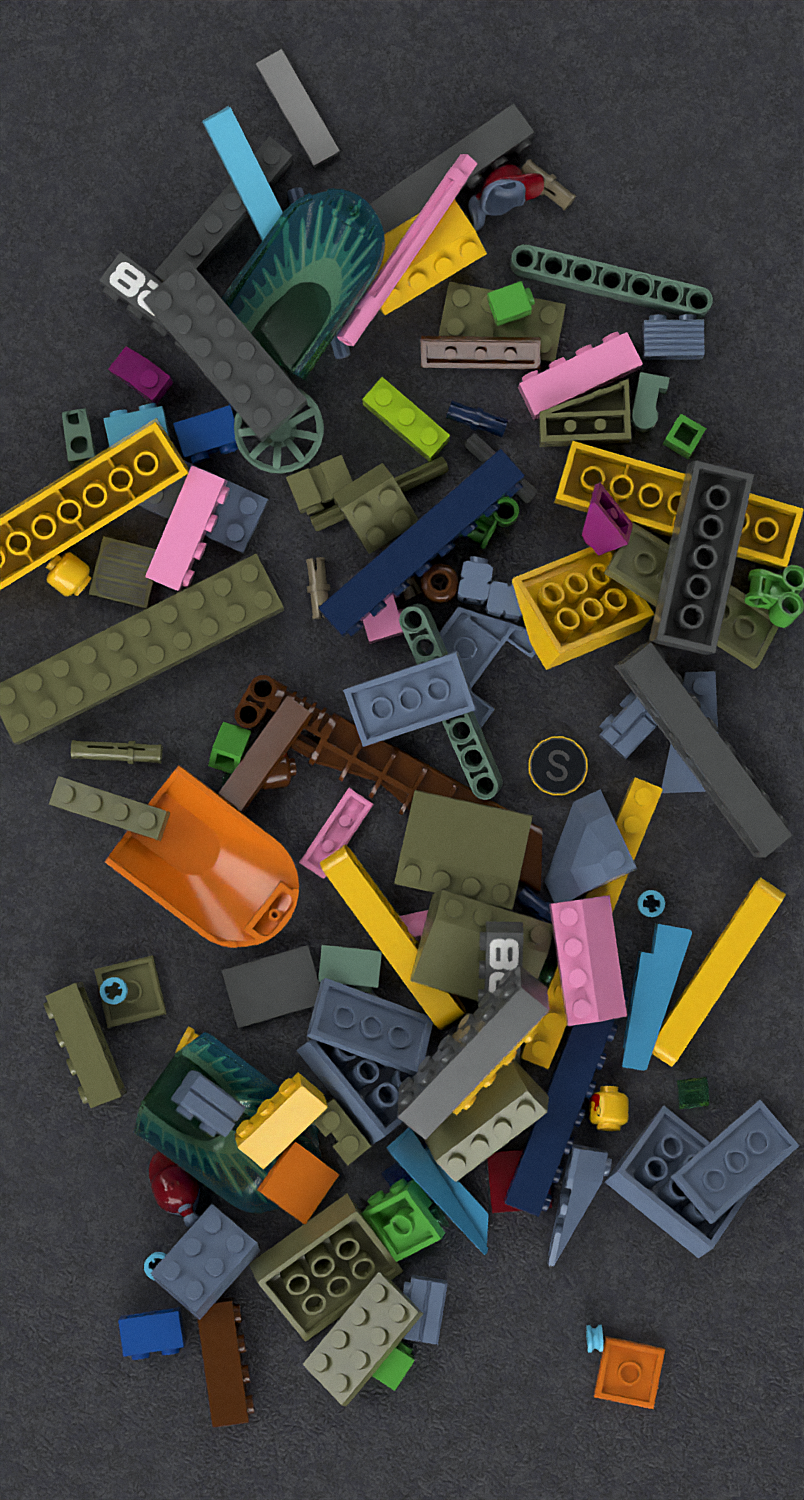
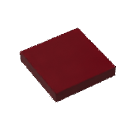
(501, 1171)

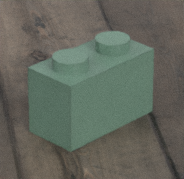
(351, 966)

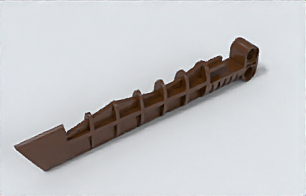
(380, 762)

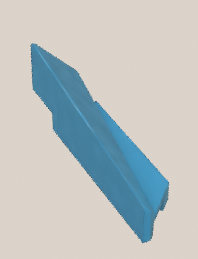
(651, 993)
(447, 1194)

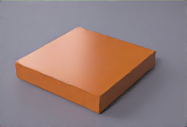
(298, 1182)
(629, 1372)

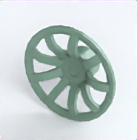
(283, 438)

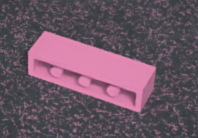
(581, 374)
(186, 529)

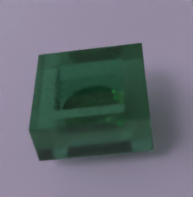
(693, 1092)

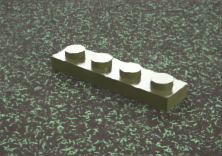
(109, 808)

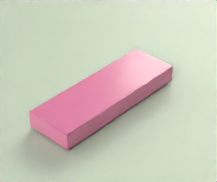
(337, 830)

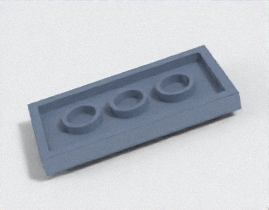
(236, 517)
(410, 698)
(370, 1026)
(735, 1161)

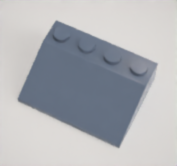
(359, 1085)
(647, 1184)

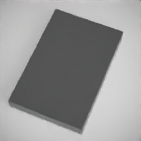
(272, 986)

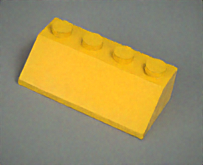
(444, 253)

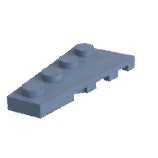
(677, 775)

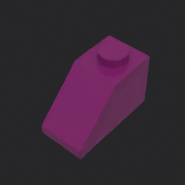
(141, 375)
(605, 523)

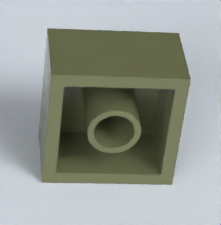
(375, 508)

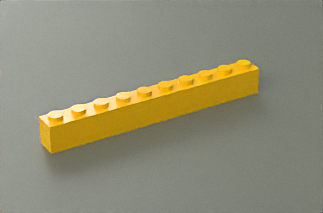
(632, 823)

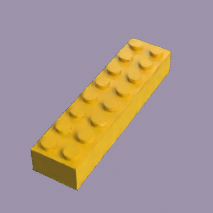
(652, 496)
(87, 499)

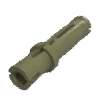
(111, 751)

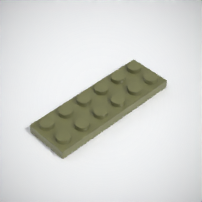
(640, 568)

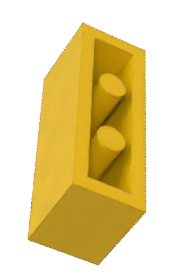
(280, 1120)

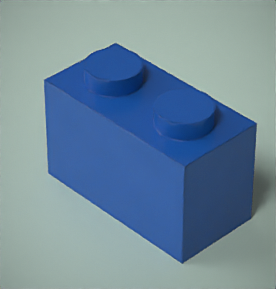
(207, 434)
(152, 1332)

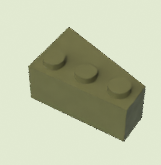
(590, 420)

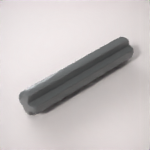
(484, 452)

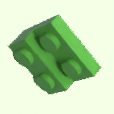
(403, 1219)

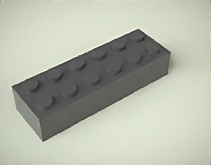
(225, 351)
(701, 558)
(472, 1051)

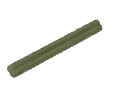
(405, 482)

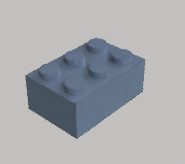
(205, 1261)

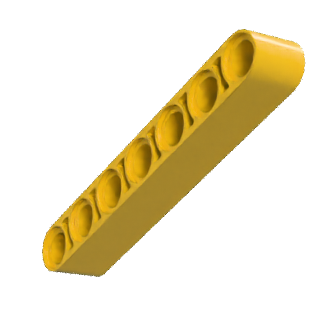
(387, 932)
(717, 970)

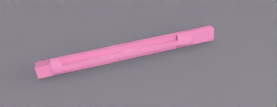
(407, 249)

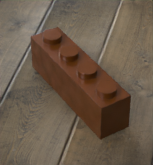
(223, 1364)

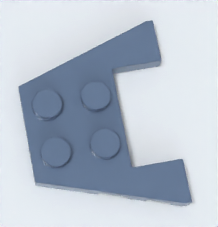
(477, 642)

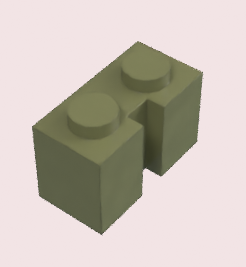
(316, 485)
(350, 1139)

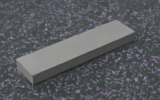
(297, 108)

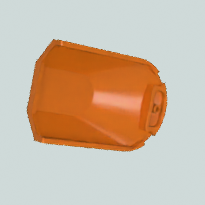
(211, 866)

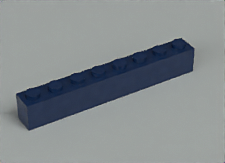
(421, 543)
(552, 1131)

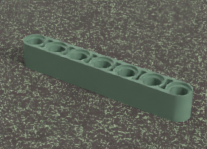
(600, 270)
(460, 743)

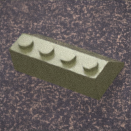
(86, 1045)
(489, 1123)

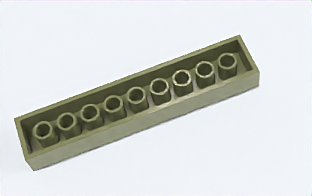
(137, 649)

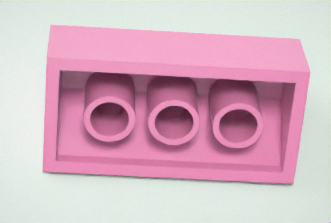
(588, 960)

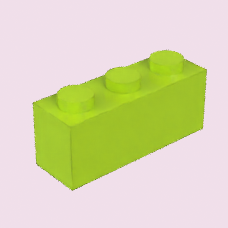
(406, 419)

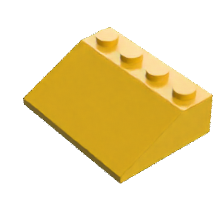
(576, 607)

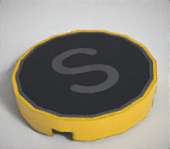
(557, 766)

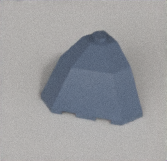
(588, 851)

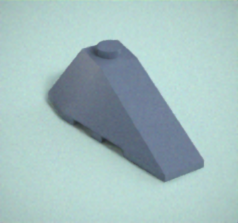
(580, 1183)

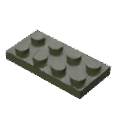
(469, 314)
(362, 1339)

